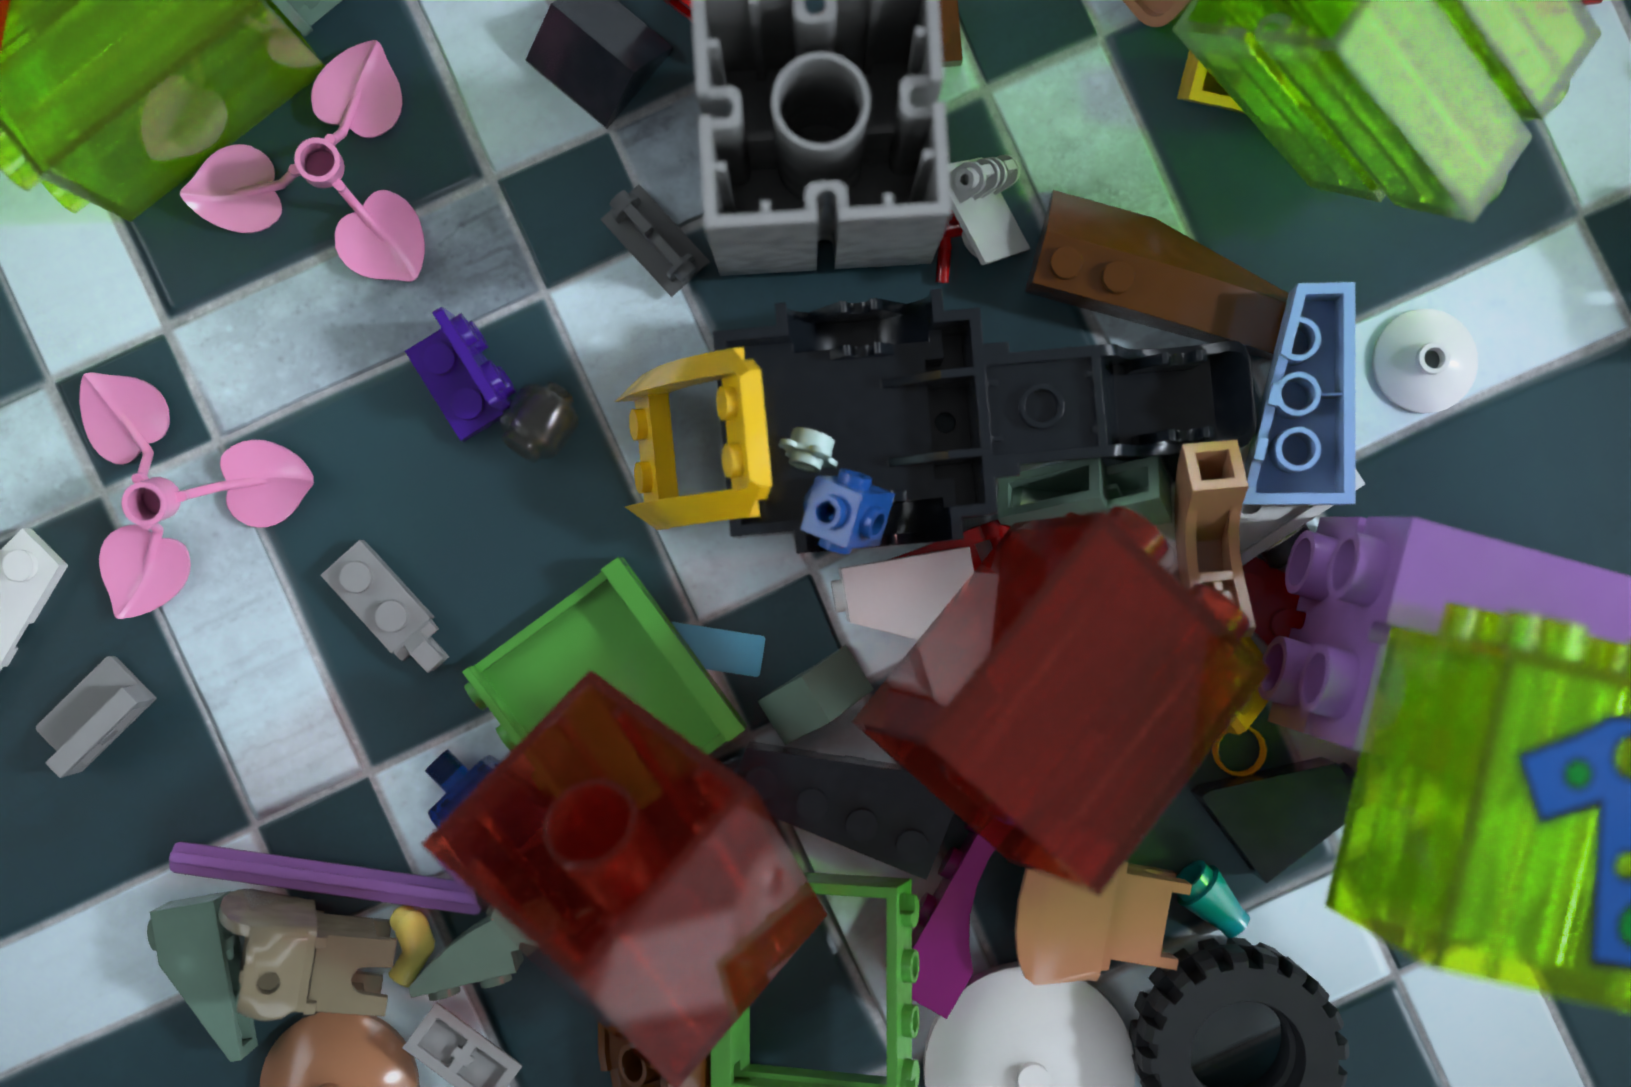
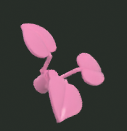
(359, 94)
(137, 564)

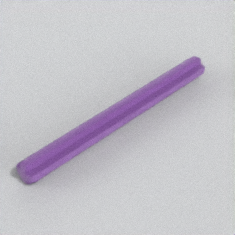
(321, 877)

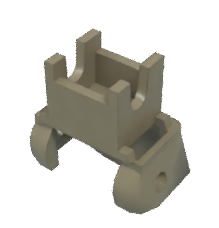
(305, 958)

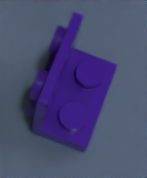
(459, 376)

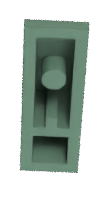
(204, 968)

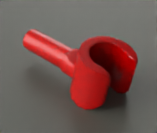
(952, 230)

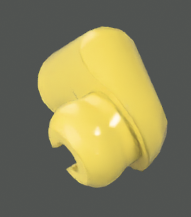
(415, 941)

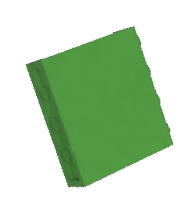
(621, 637)

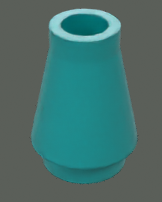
(1212, 899)

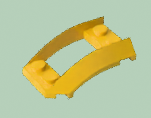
(743, 458)

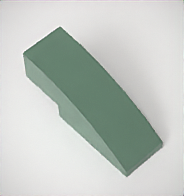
(1087, 488)

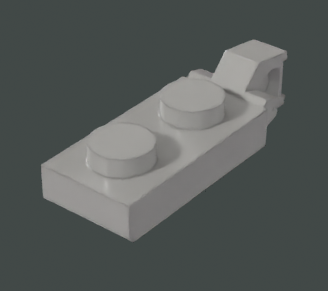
(385, 605)

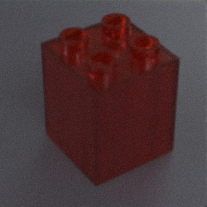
(1067, 693)
(632, 874)

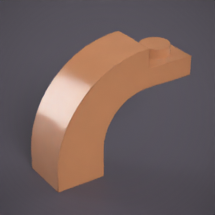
(1207, 519)

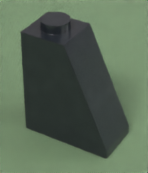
(1279, 811)

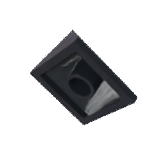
(596, 54)

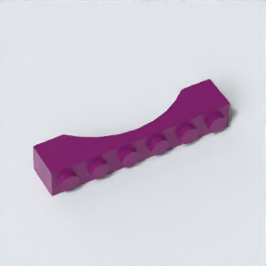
(944, 927)

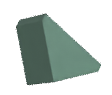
(816, 696)

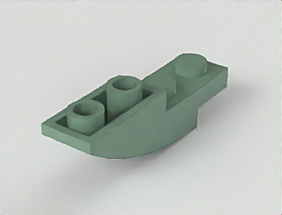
(474, 956)

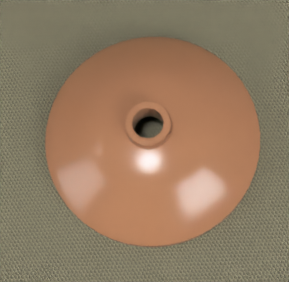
(339, 1053)

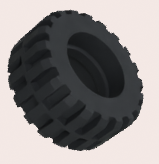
(1231, 975)

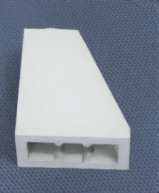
(902, 592)

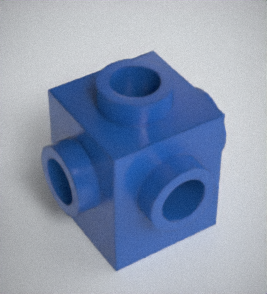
(846, 511)

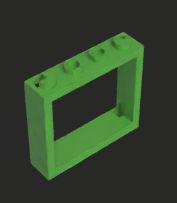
(732, 1053)

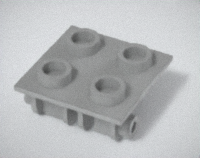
(981, 210)

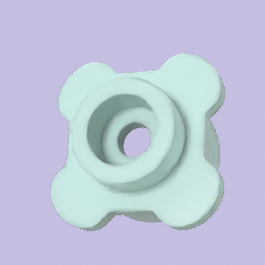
(809, 450)

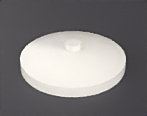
(1028, 1036)

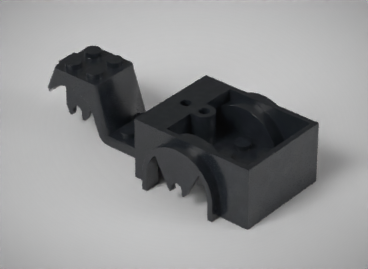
(888, 368)

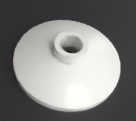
(1401, 363)

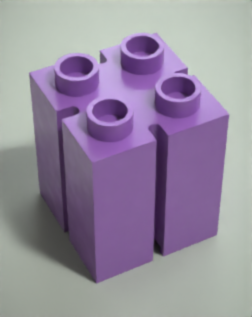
(1399, 572)

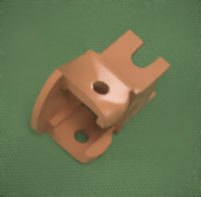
(1076, 934)

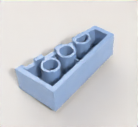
(1308, 404)

